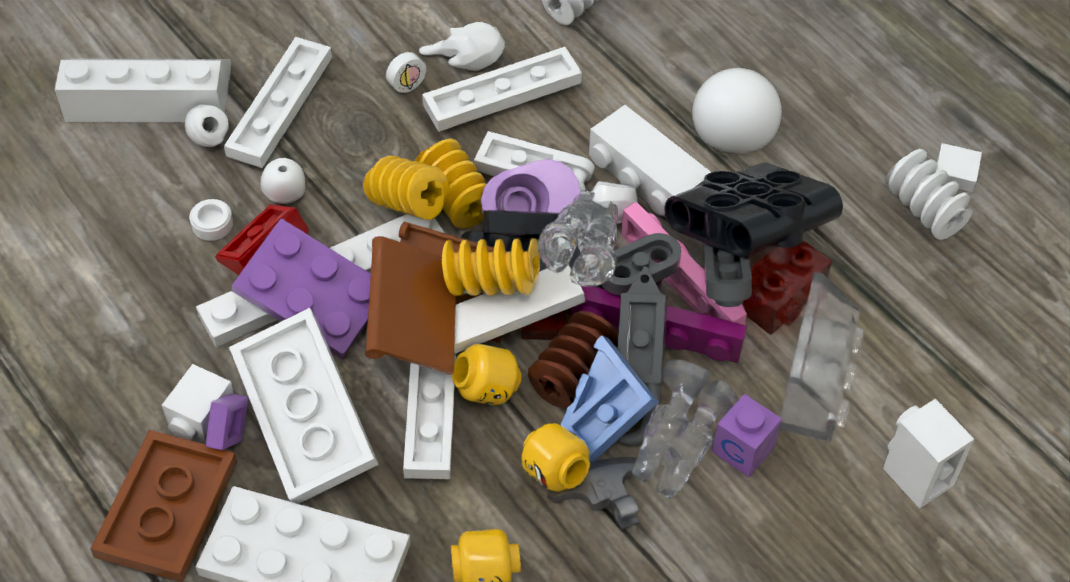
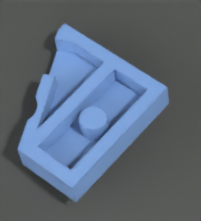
(607, 400)

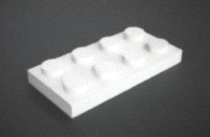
(303, 407)
(289, 542)

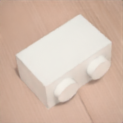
(927, 452)

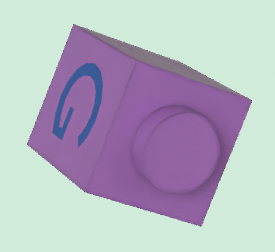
(746, 435)

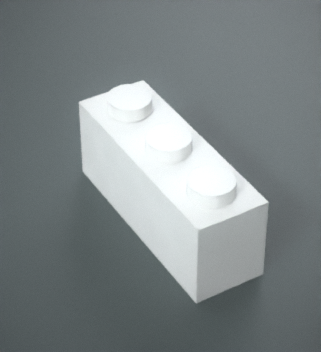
(643, 158)

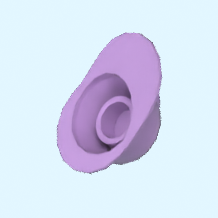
(532, 187)

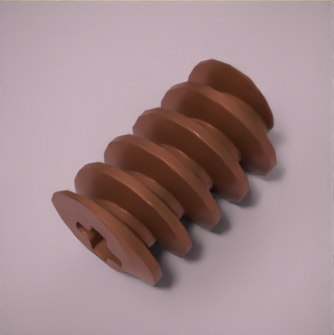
(568, 357)

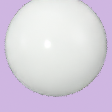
(737, 111)

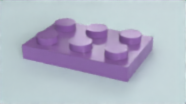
(301, 273)

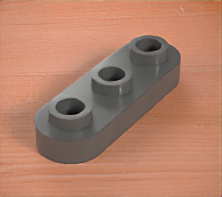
(726, 277)

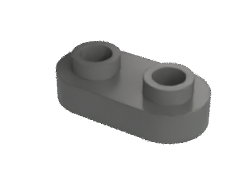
(641, 253)

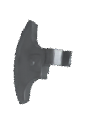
(605, 488)

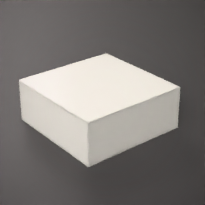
(960, 165)

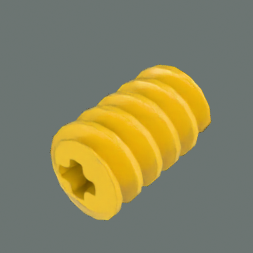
(464, 182)
(407, 187)
(490, 270)

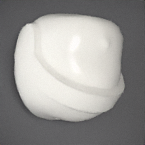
(215, 125)
(283, 181)

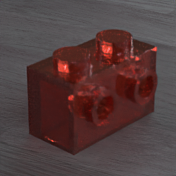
(783, 285)

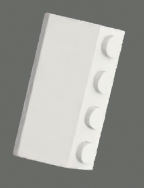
(139, 88)

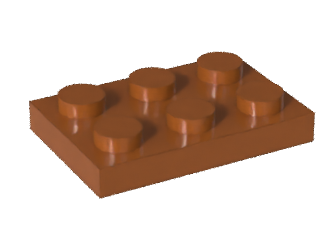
(164, 506)

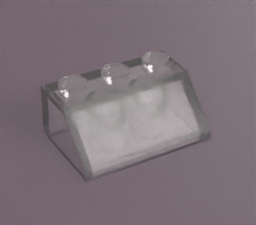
(822, 363)

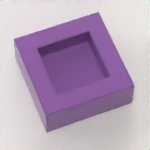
(226, 421)

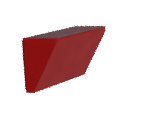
(247, 242)

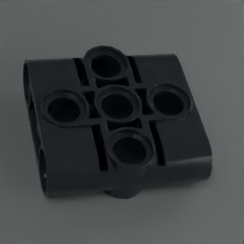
(753, 209)

